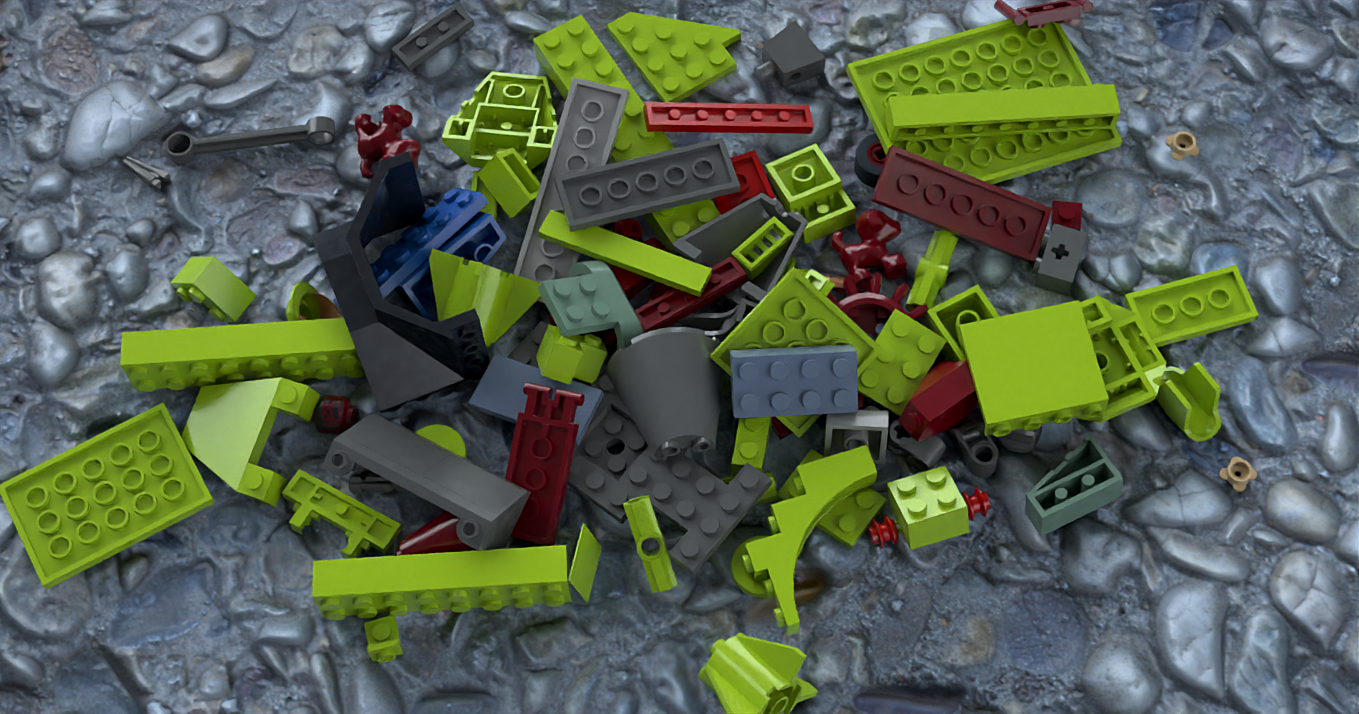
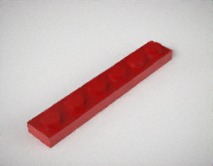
(727, 118)

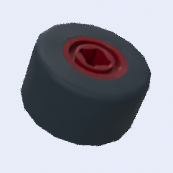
(866, 163)

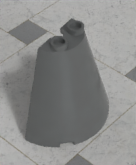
(722, 235)
(671, 388)

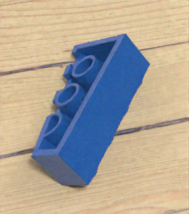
(473, 241)

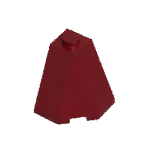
(941, 400)

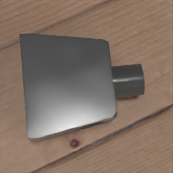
(790, 57)

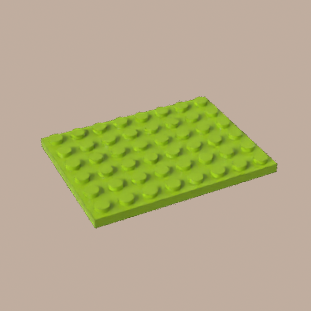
(977, 60)

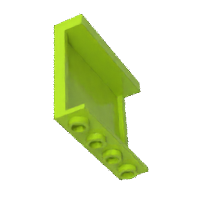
(1033, 368)

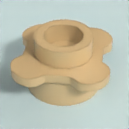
(1182, 138)
(1244, 468)

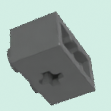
(1062, 244)

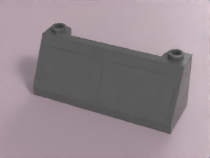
(479, 497)

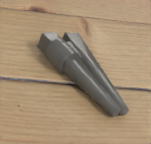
(149, 174)

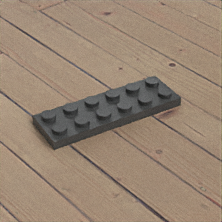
(646, 184)

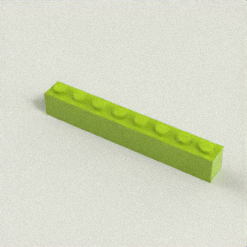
(1002, 112)

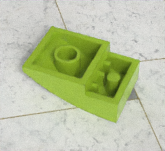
(812, 188)

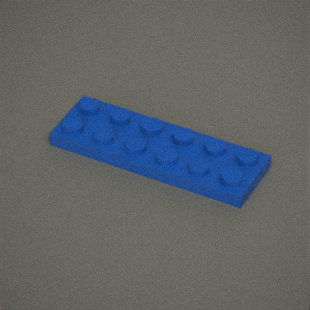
(431, 232)

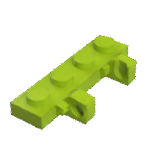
(361, 523)

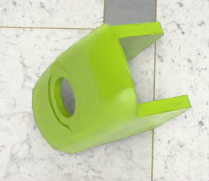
(1191, 401)

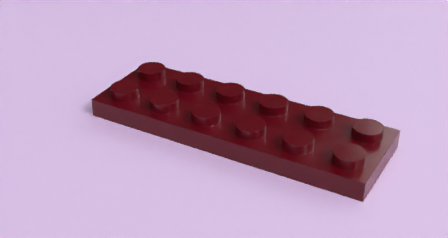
(961, 204)

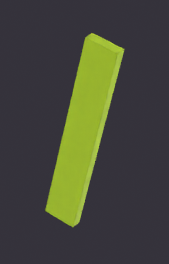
(627, 254)

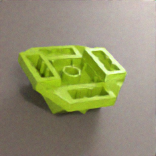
(1127, 355)

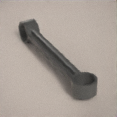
(317, 131)

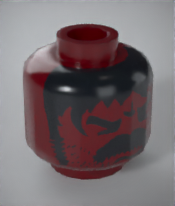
(334, 414)

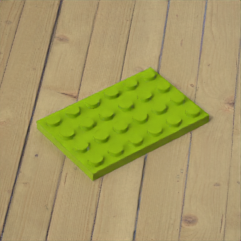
(105, 495)

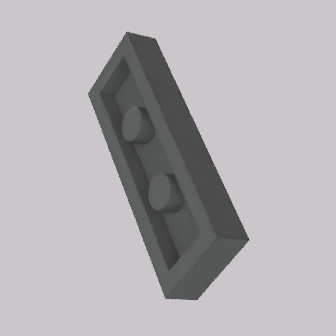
(432, 37)

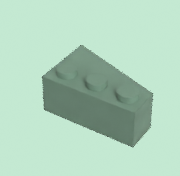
(1074, 488)

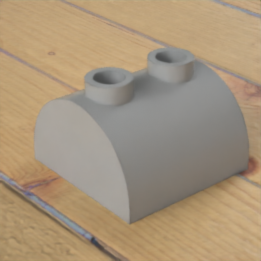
(855, 430)

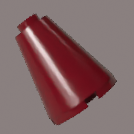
(434, 537)

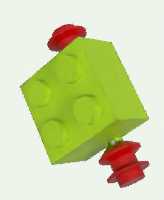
(927, 510)

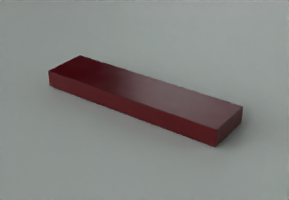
(679, 304)

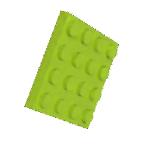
(796, 316)

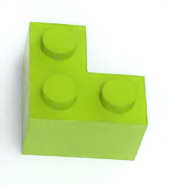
(214, 285)
(570, 356)

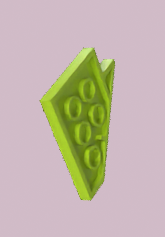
(674, 53)

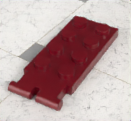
(543, 459)

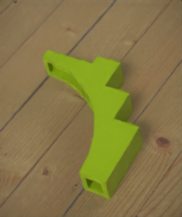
(818, 489)

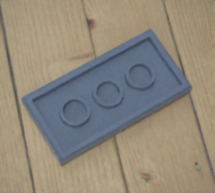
(502, 392)

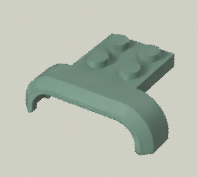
(591, 303)

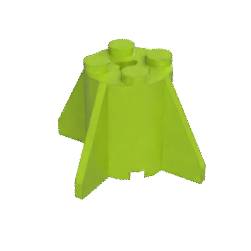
(469, 284)
(755, 676)

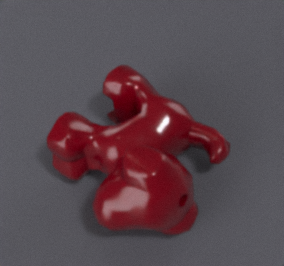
(384, 138)
(875, 231)

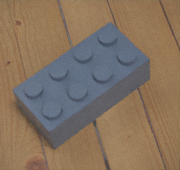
(794, 381)

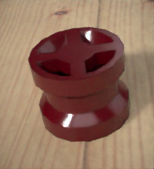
(628, 228)

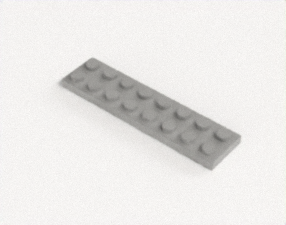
(581, 143)

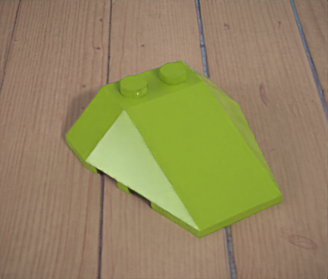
(501, 115)

